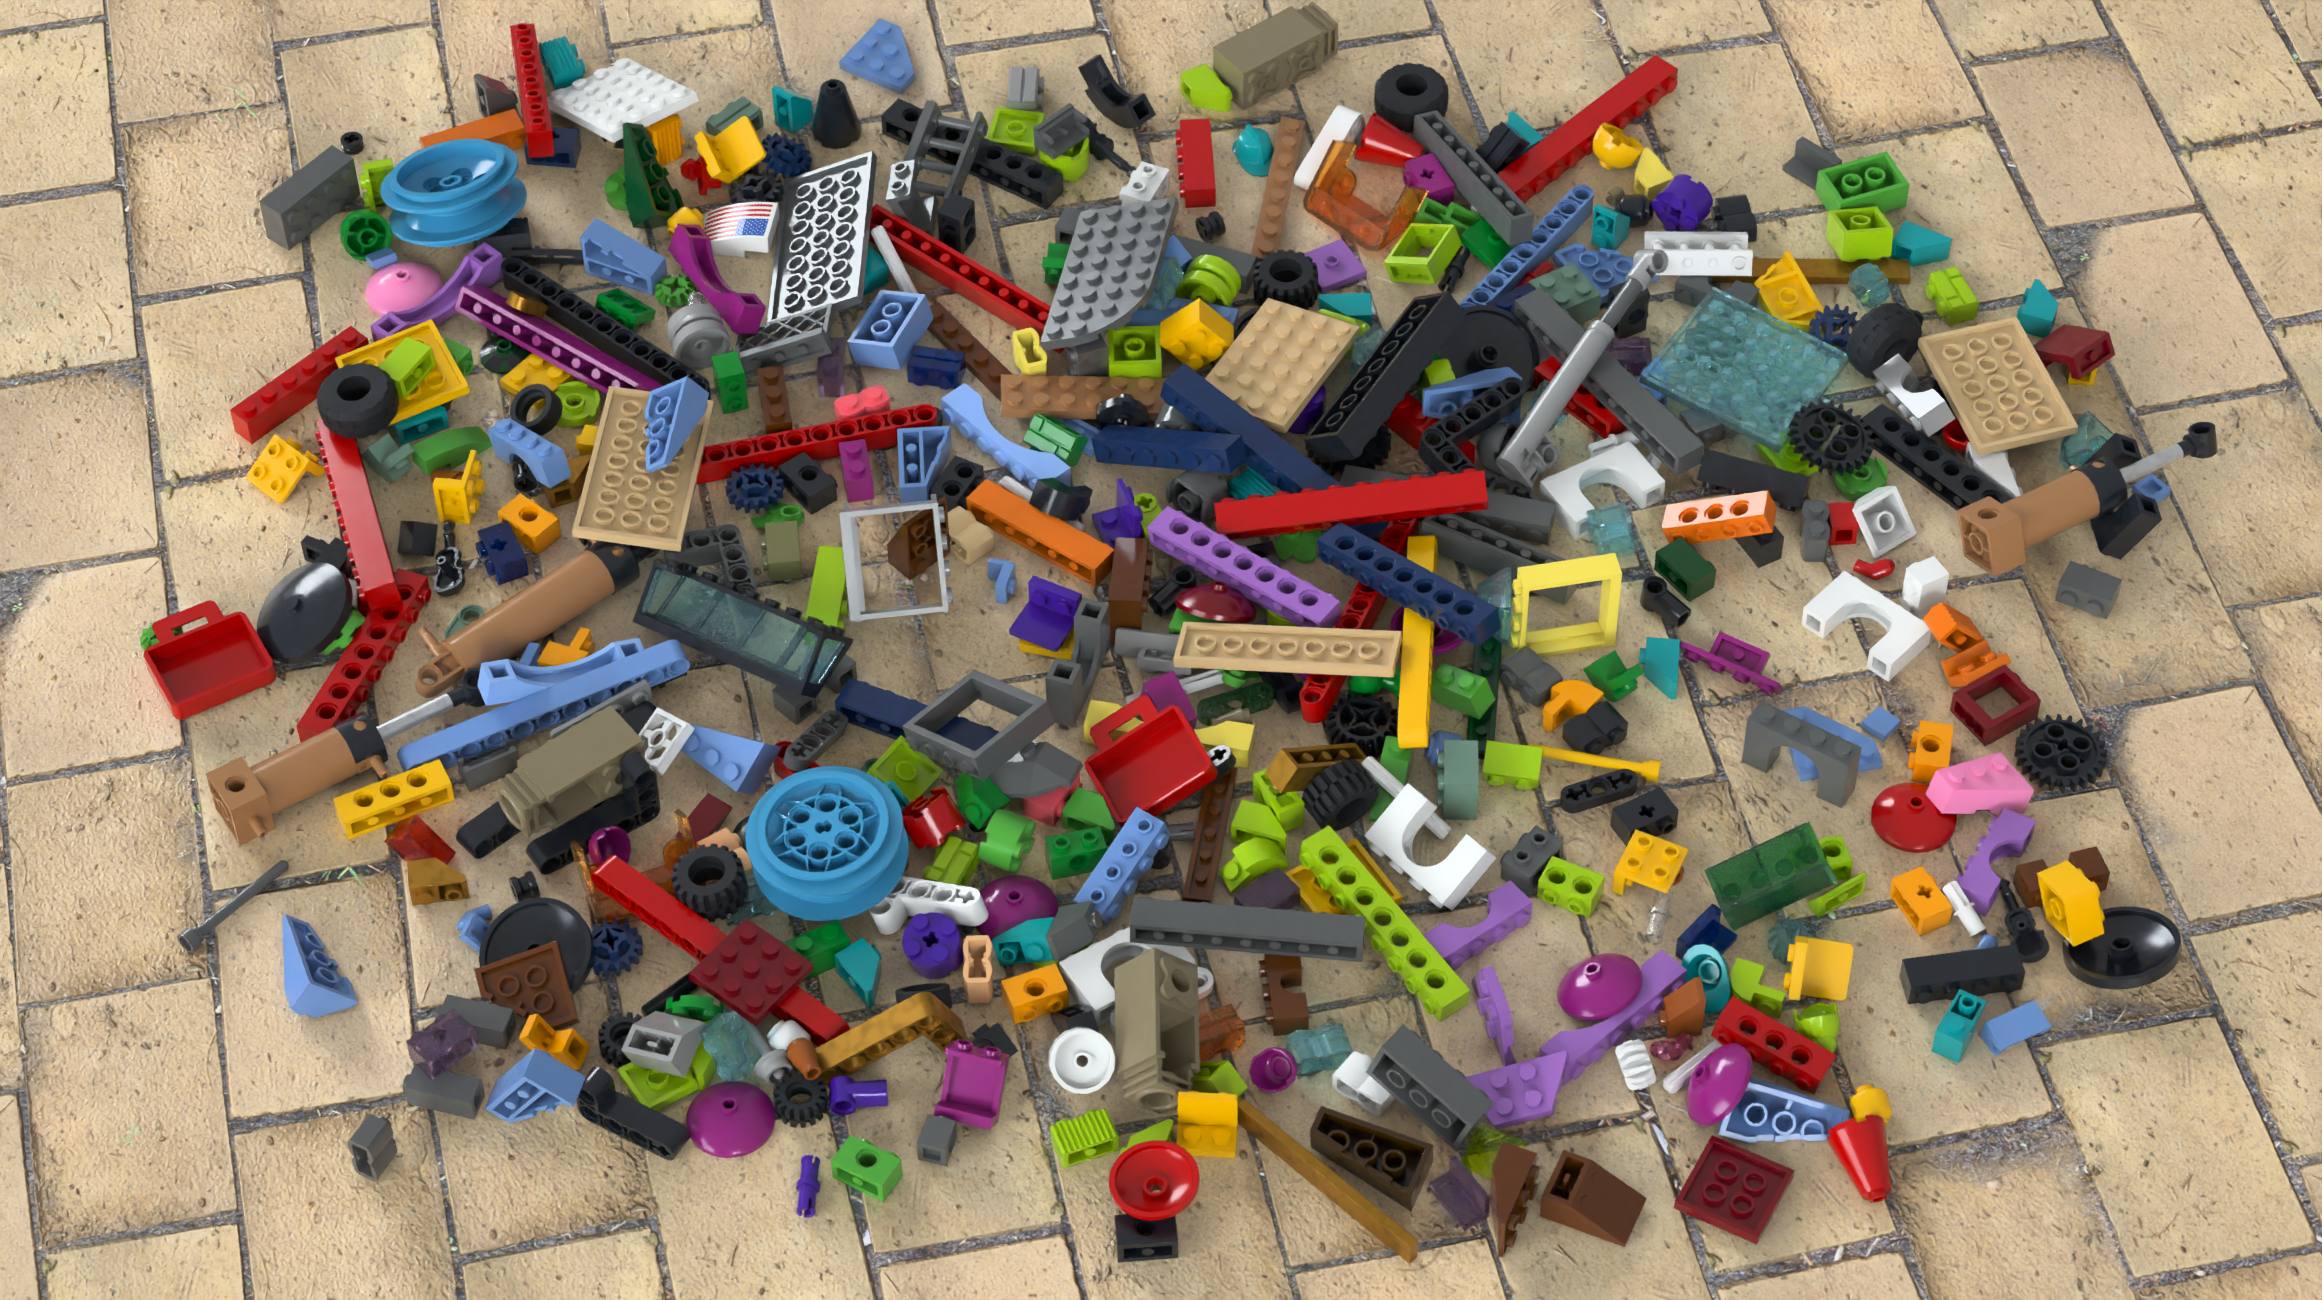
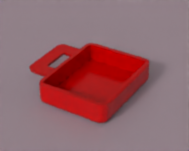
(208, 661)
(1149, 764)

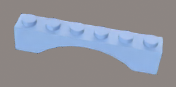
(965, 411)
(509, 681)

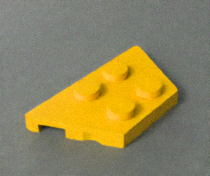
(1787, 294)

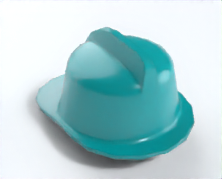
(1254, 151)
(1714, 972)

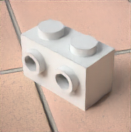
(1146, 184)
(1924, 586)

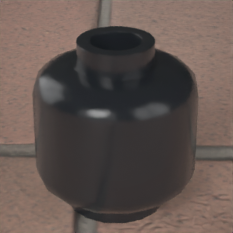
(1637, 208)

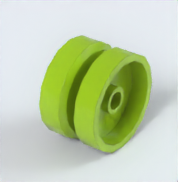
(1210, 280)

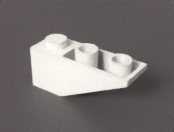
(1995, 469)

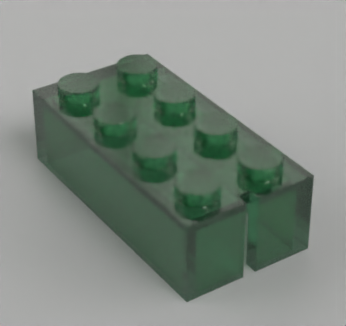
(1771, 876)

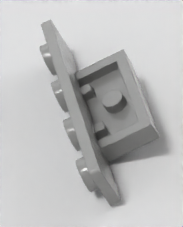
(1152, 649)
(621, 703)

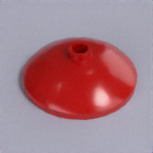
(1910, 820)
(1150, 1168)

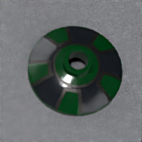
(502, 355)

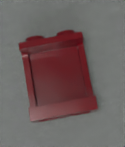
(2077, 347)

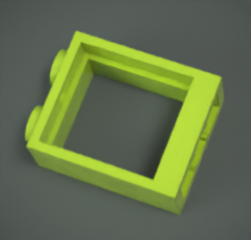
(1407, 268)

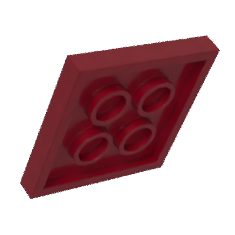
(751, 972)
(1734, 1189)

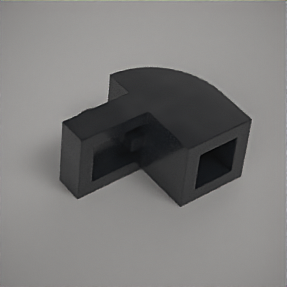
(1059, 499)
(334, 553)

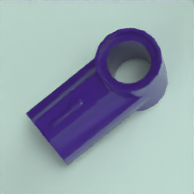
(849, 1094)

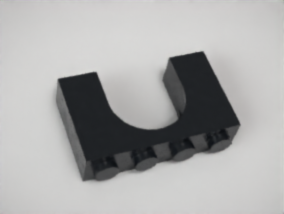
(2136, 517)

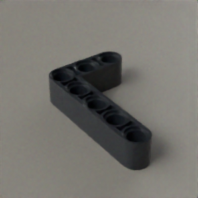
(1463, 428)
(628, 811)

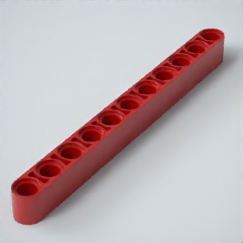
(816, 441)
(1359, 613)
(700, 937)

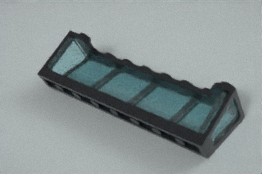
(741, 627)

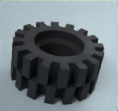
(612, 1031)
(804, 1112)

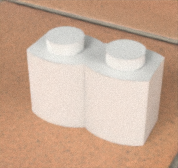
(1358, 1086)

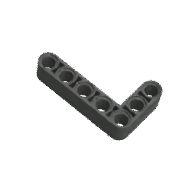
(714, 546)

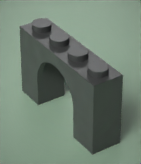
(1071, 681)
(1833, 756)
(457, 1092)

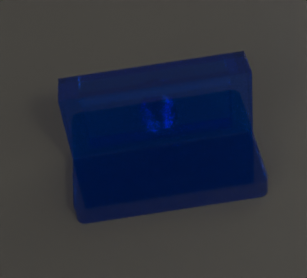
(1707, 931)

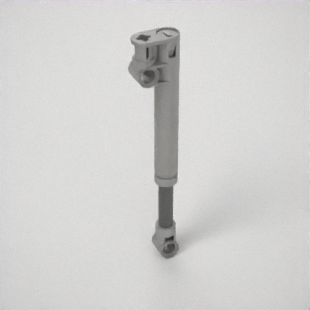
(1530, 447)

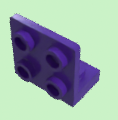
(1119, 521)
(1047, 615)

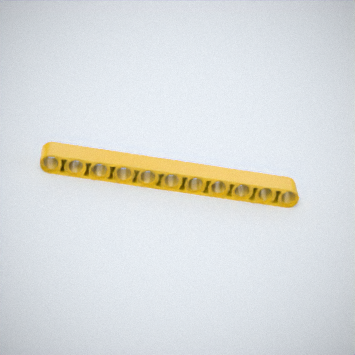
(1417, 657)

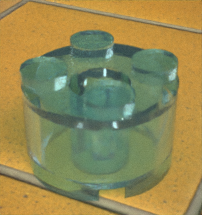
(1612, 530)

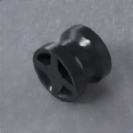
(1210, 226)
(524, 887)

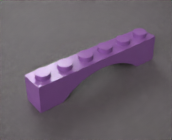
(478, 268)
(1588, 1045)

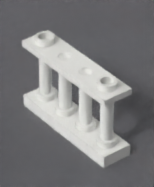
(1703, 252)

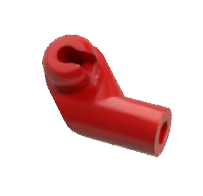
(1875, 570)

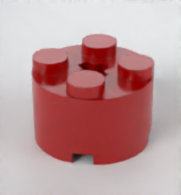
(931, 818)

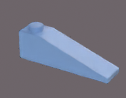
(672, 416)
(310, 975)
(1779, 1115)

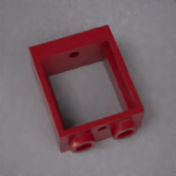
(1979, 722)

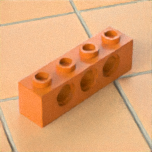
(1720, 518)

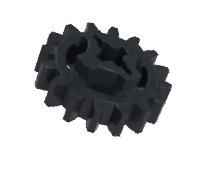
(757, 188)

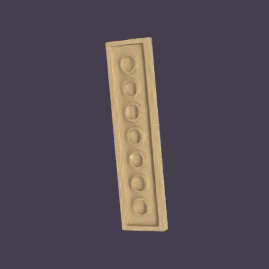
(1288, 649)

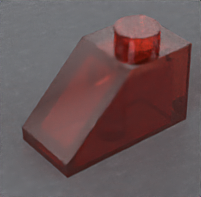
(416, 840)

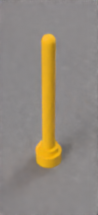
(1647, 769)

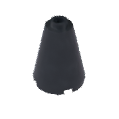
(835, 116)

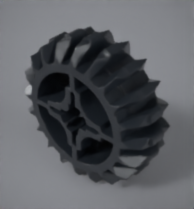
(1363, 719)

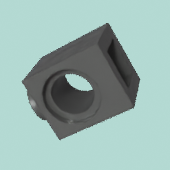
(937, 1139)

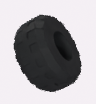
(1408, 92)
(1881, 336)
(357, 401)

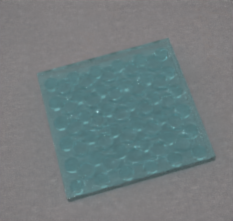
(1744, 368)

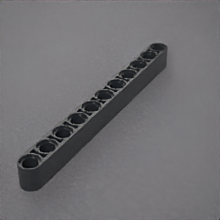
(596, 326)

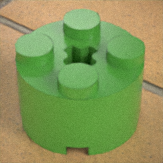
(1007, 840)

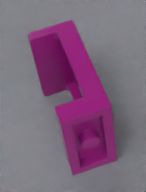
(973, 1084)

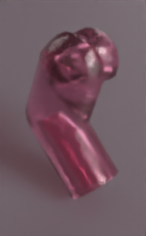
(1671, 1049)

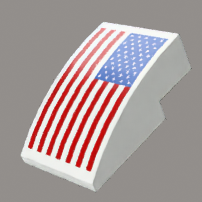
(742, 228)

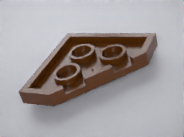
(531, 985)

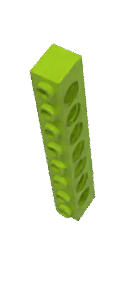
(1398, 929)

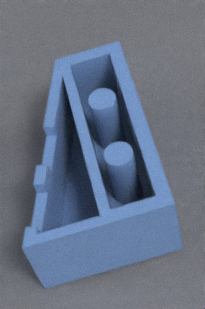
(620, 258)
(921, 460)
(731, 758)
(534, 1085)

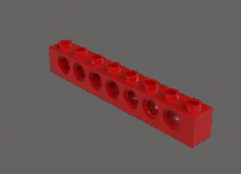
(531, 90)
(366, 657)

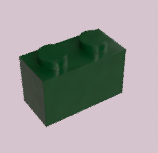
(1685, 569)

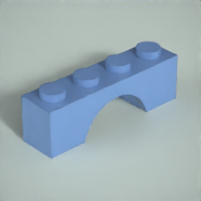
(542, 457)

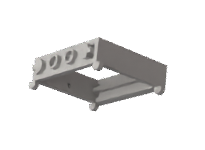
(853, 563)

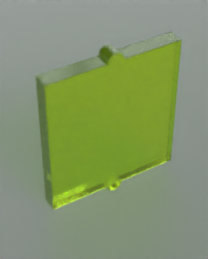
(1484, 1149)

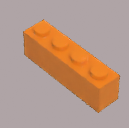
(499, 128)

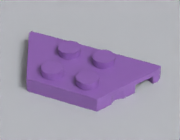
(1494, 1007)
(1522, 1089)

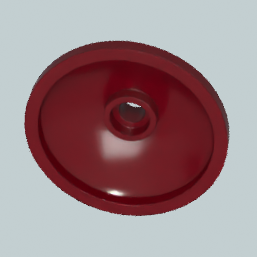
(1216, 603)

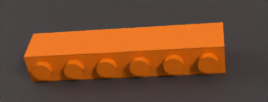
(1041, 533)

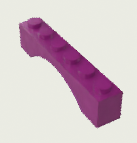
(694, 253)

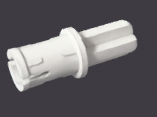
(1612, 440)
(1963, 908)

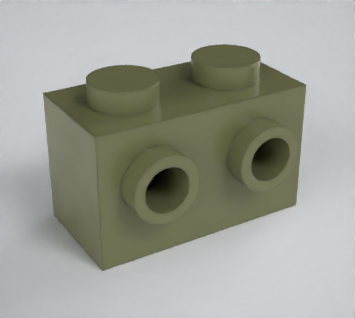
(782, 549)

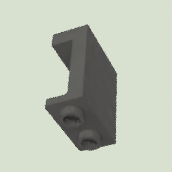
(906, 201)

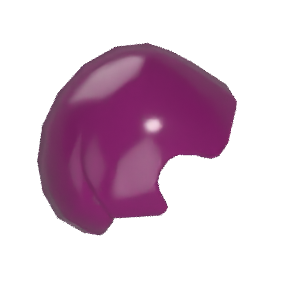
(609, 842)
(1273, 1070)

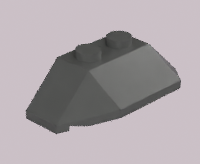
(1036, 771)

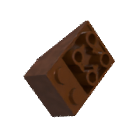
(914, 543)
(1511, 1188)
(1591, 1199)

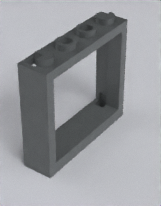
(1032, 720)

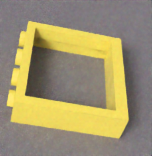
(1565, 573)

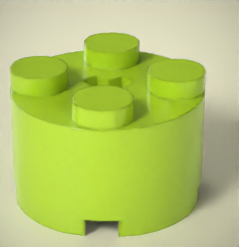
(1071, 163)

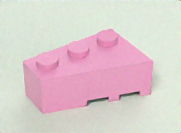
(1980, 785)

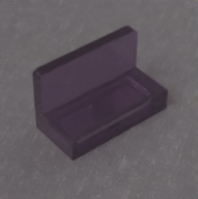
(1461, 1195)

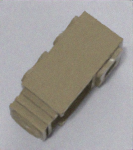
(1275, 53)
(568, 773)
(1156, 1028)

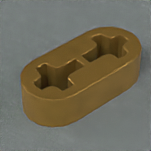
(527, 304)

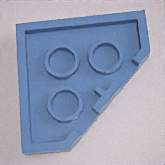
(881, 58)
(1601, 267)
(1869, 759)

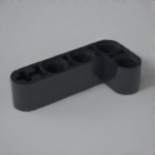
(628, 1118)

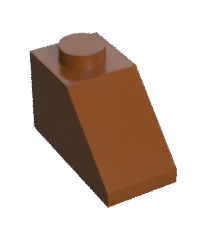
(1684, 1010)

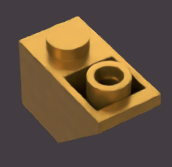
(571, 488)
(435, 882)

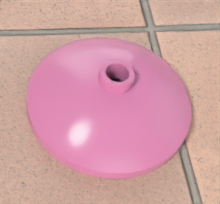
(402, 286)

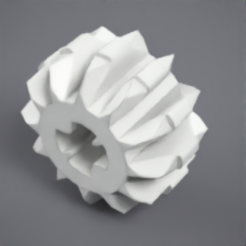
(1635, 1064)

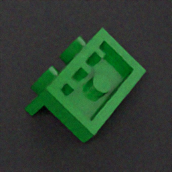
(624, 308)

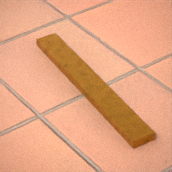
(1827, 270)
(1327, 1181)

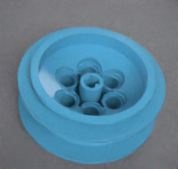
(453, 192)
(827, 843)

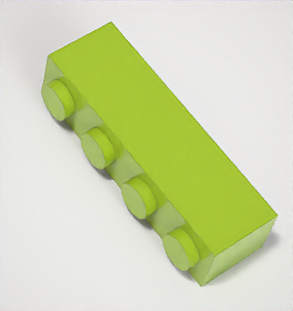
(829, 588)

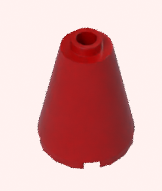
(1386, 144)
(1863, 1155)

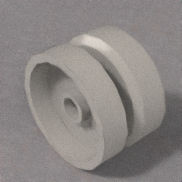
(697, 334)

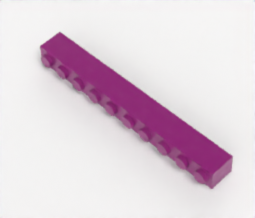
(549, 341)

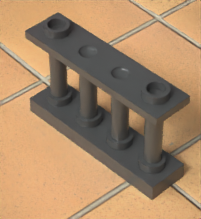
(924, 139)

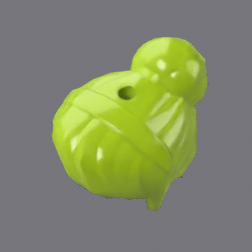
(1819, 1024)

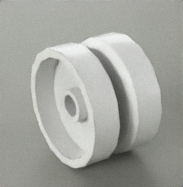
(1064, 1055)

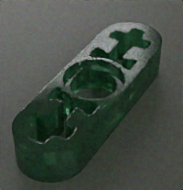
(1241, 694)

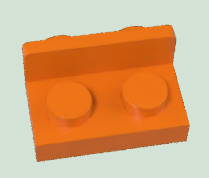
(1973, 664)

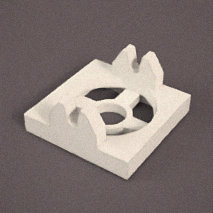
(653, 728)

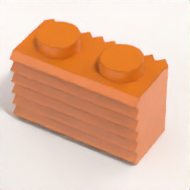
(1952, 627)

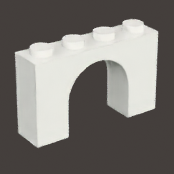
(1618, 466)
(1851, 598)
(1395, 834)
(1085, 970)

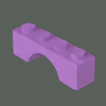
(2006, 838)
(1506, 909)

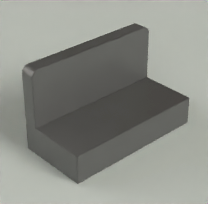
(1808, 161)

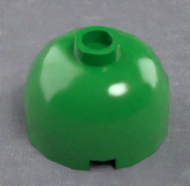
(364, 233)

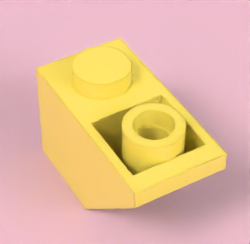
(1651, 175)

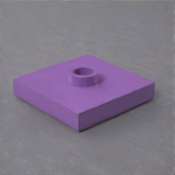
(1336, 266)

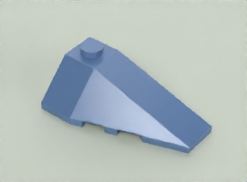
(1449, 396)

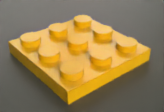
(1317, 899)

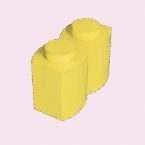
(1028, 354)

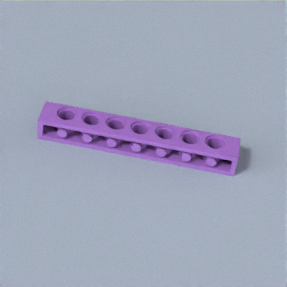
(1243, 570)

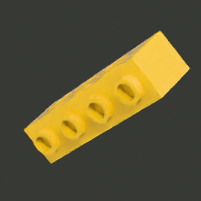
(393, 799)

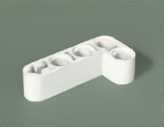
(1342, 125)
(923, 896)

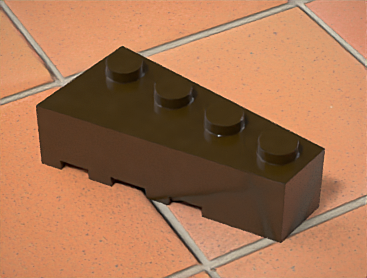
(1374, 1154)

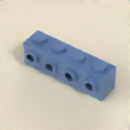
(1124, 864)

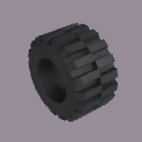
(1286, 278)
(1340, 795)
(706, 865)

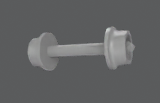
(772, 1064)

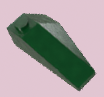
(647, 189)

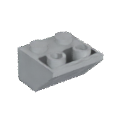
(663, 1043)

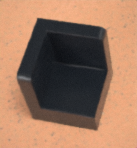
(417, 538)

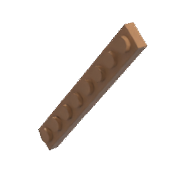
(1278, 187)

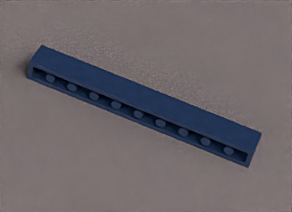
(1264, 449)

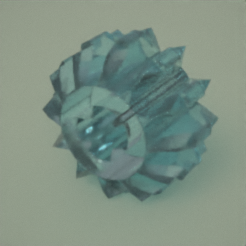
(1869, 285)
(1784, 934)

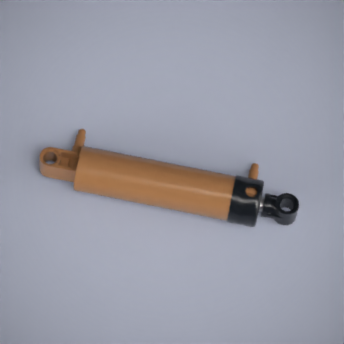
(532, 613)

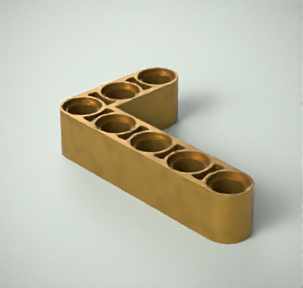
(887, 1032)

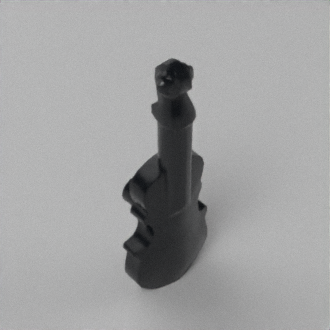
(1103, 147)
(450, 574)
(2020, 923)

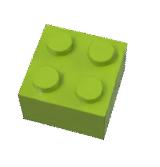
(1859, 233)
(1135, 352)

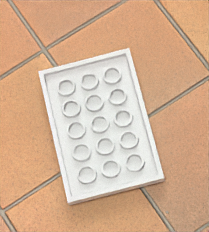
(620, 96)

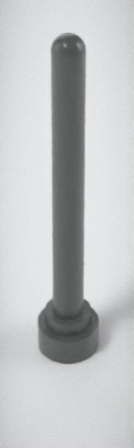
(192, 938)

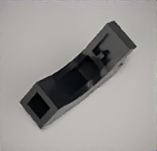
(1110, 99)

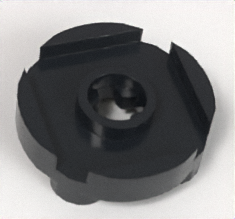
(1122, 406)

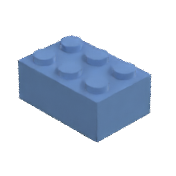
(890, 329)

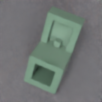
(388, 459)

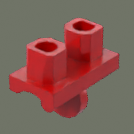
(697, 169)

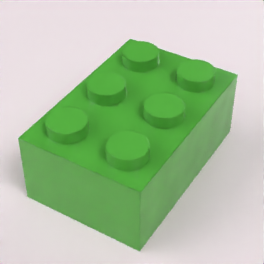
(1863, 184)

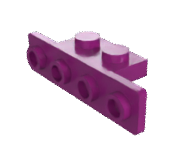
(1737, 658)

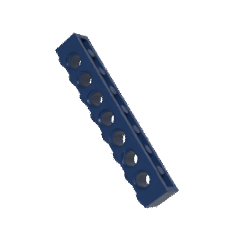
(1409, 584)

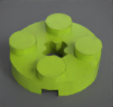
(587, 408)

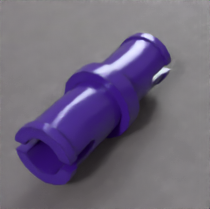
(808, 1186)

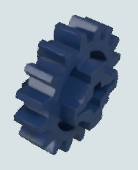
(786, 156)
(1829, 324)
(754, 488)
(625, 946)

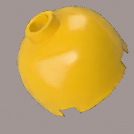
(1615, 148)

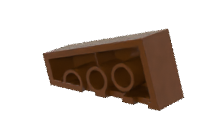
(1129, 584)

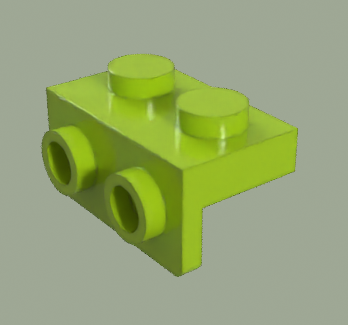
(372, 178)

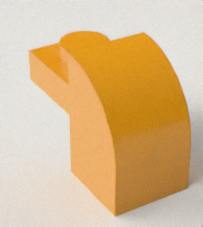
(559, 654)
(1569, 700)
(562, 1045)

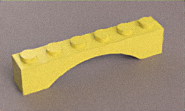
(1236, 735)

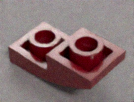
(707, 817)

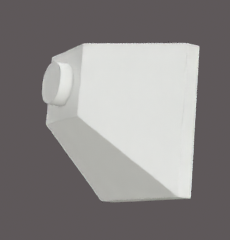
(1883, 519)

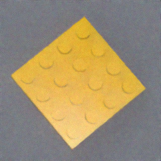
(438, 387)

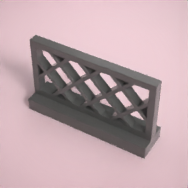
(793, 347)

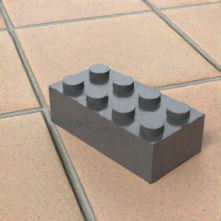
(310, 197)
(1429, 1087)

